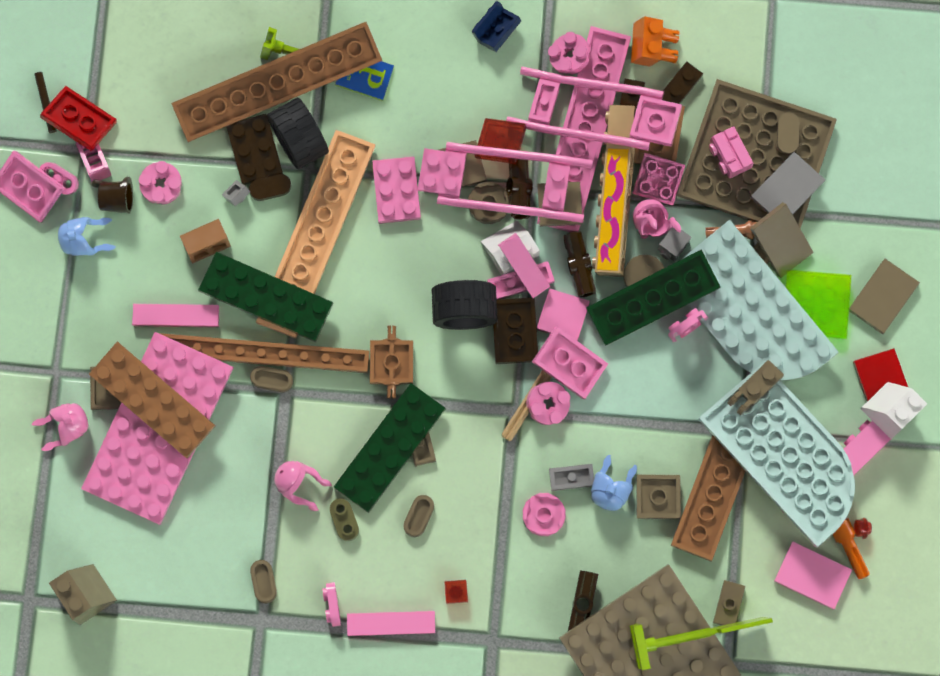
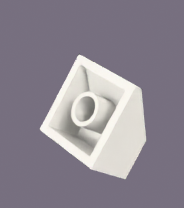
(495, 253)
(893, 408)

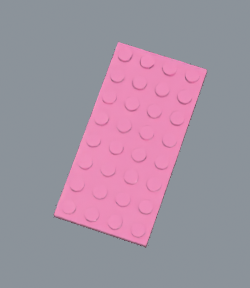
(134, 461)

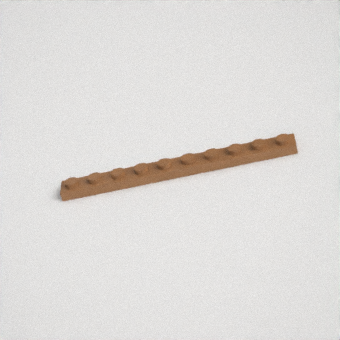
(278, 353)

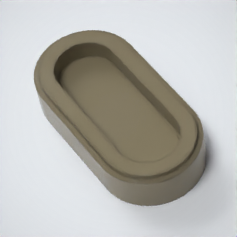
(788, 133)
(271, 379)
(418, 516)
(263, 581)

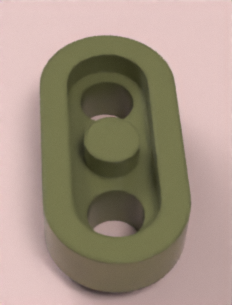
(344, 519)

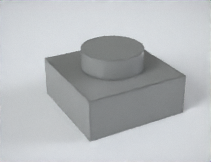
(236, 193)

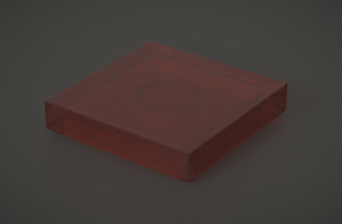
(501, 135)

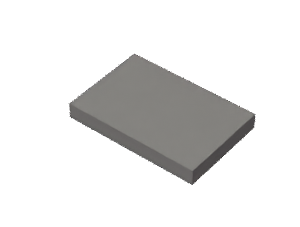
(789, 184)

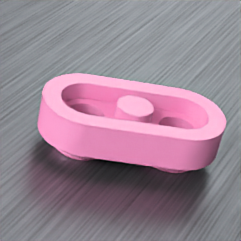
(61, 176)
(330, 595)

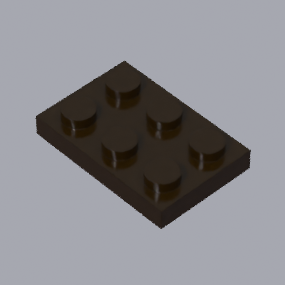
(254, 148)
(515, 331)

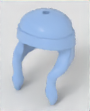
(74, 243)
(611, 494)

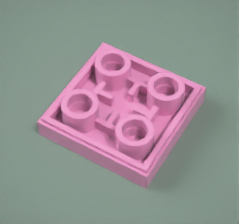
(658, 179)

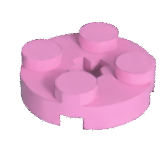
(564, 44)
(156, 171)
(688, 325)
(537, 407)

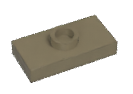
(728, 603)

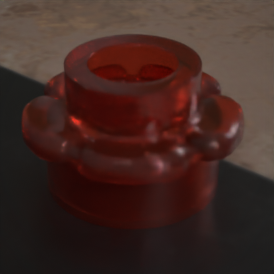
(862, 528)

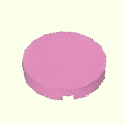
(544, 514)

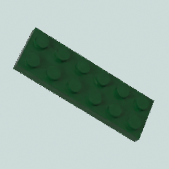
(265, 296)
(653, 297)
(389, 447)

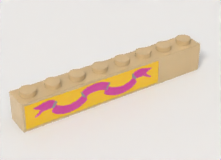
(615, 195)

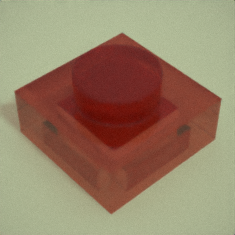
(456, 591)

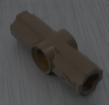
(519, 186)
(579, 264)
(585, 589)

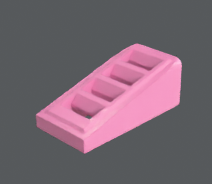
(97, 171)

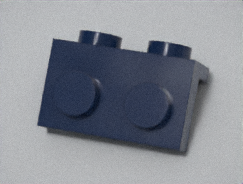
(495, 27)

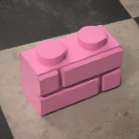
(731, 153)

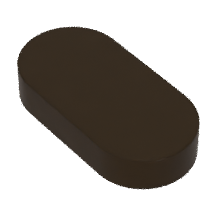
(270, 187)

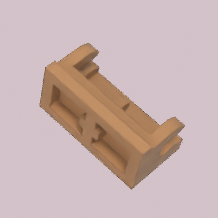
(205, 241)

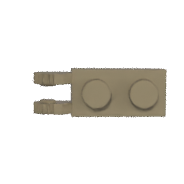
(757, 386)

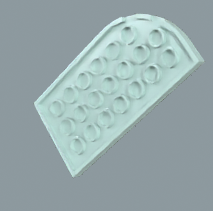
(755, 312)
(788, 458)

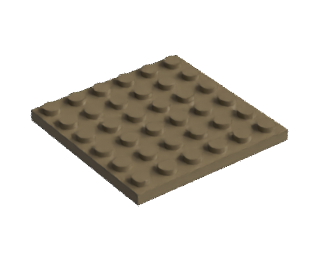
(756, 123)
(664, 608)

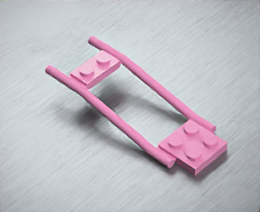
(653, 121)
(444, 172)

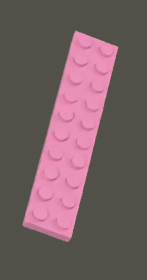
(589, 107)

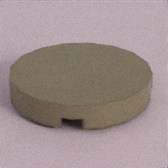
(492, 193)
(640, 268)

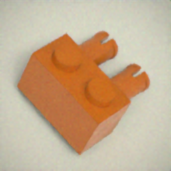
(648, 39)

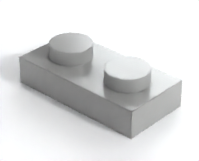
(571, 477)

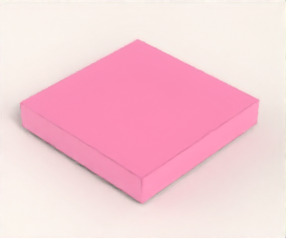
(563, 311)

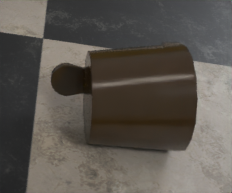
(115, 195)

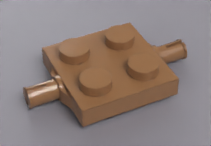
(391, 362)

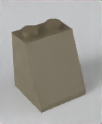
(82, 592)

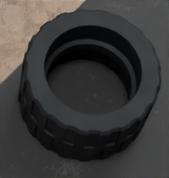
(298, 133)
(464, 304)

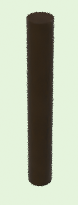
(43, 96)

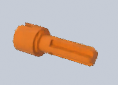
(845, 536)

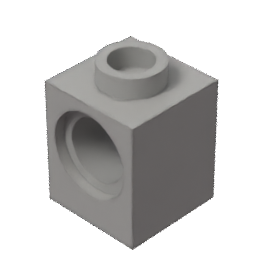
(673, 244)

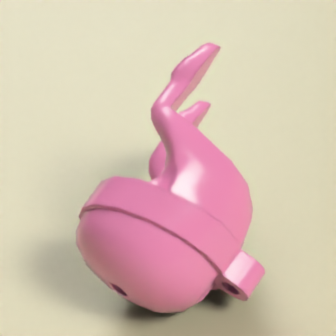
(652, 219)
(71, 426)
(290, 476)

